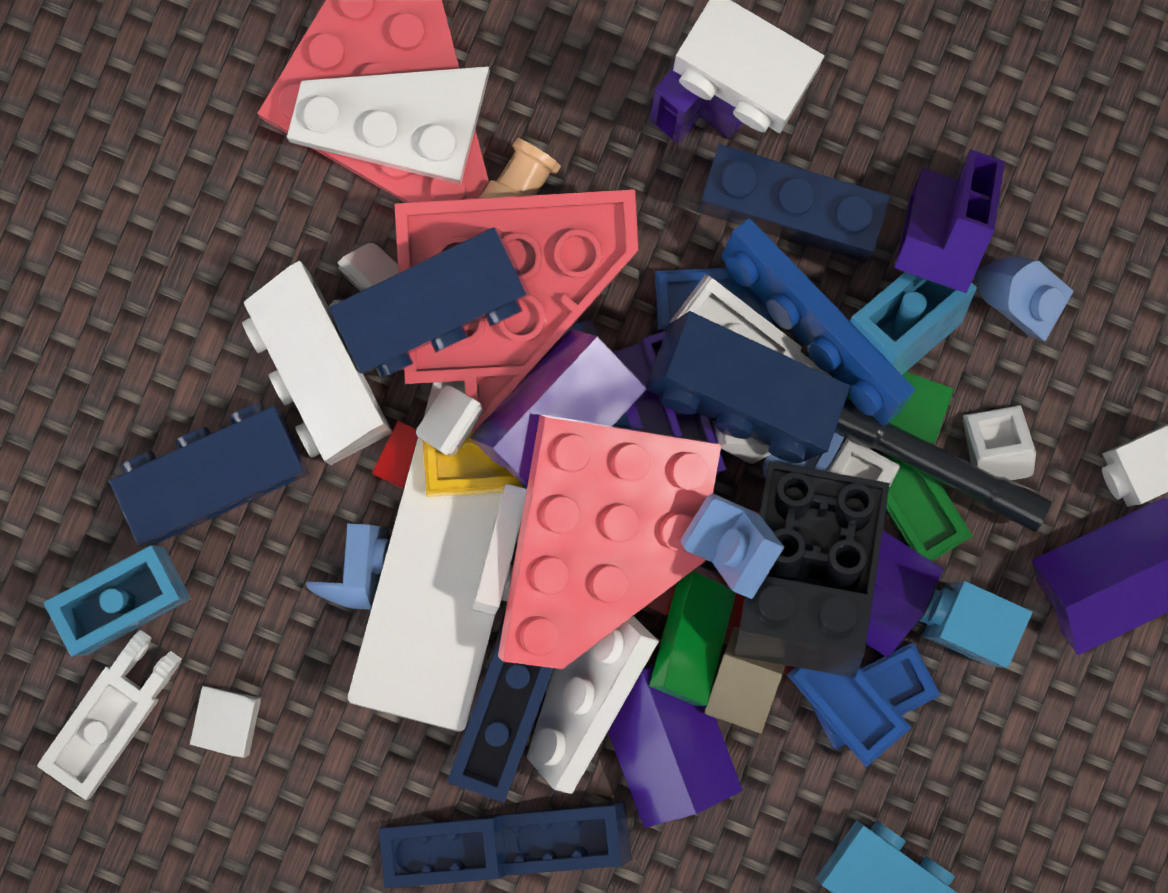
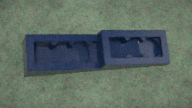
(505, 845)

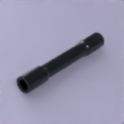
(993, 491)

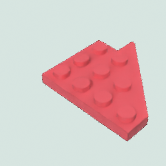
(369, 40)
(566, 254)
(599, 534)

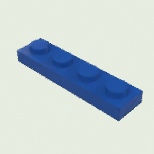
(805, 311)

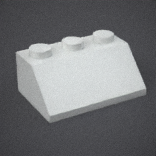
(314, 366)

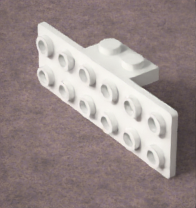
(437, 599)

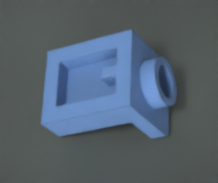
(734, 542)

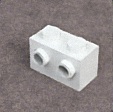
(746, 65)

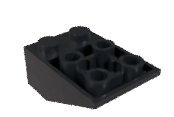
(822, 585)

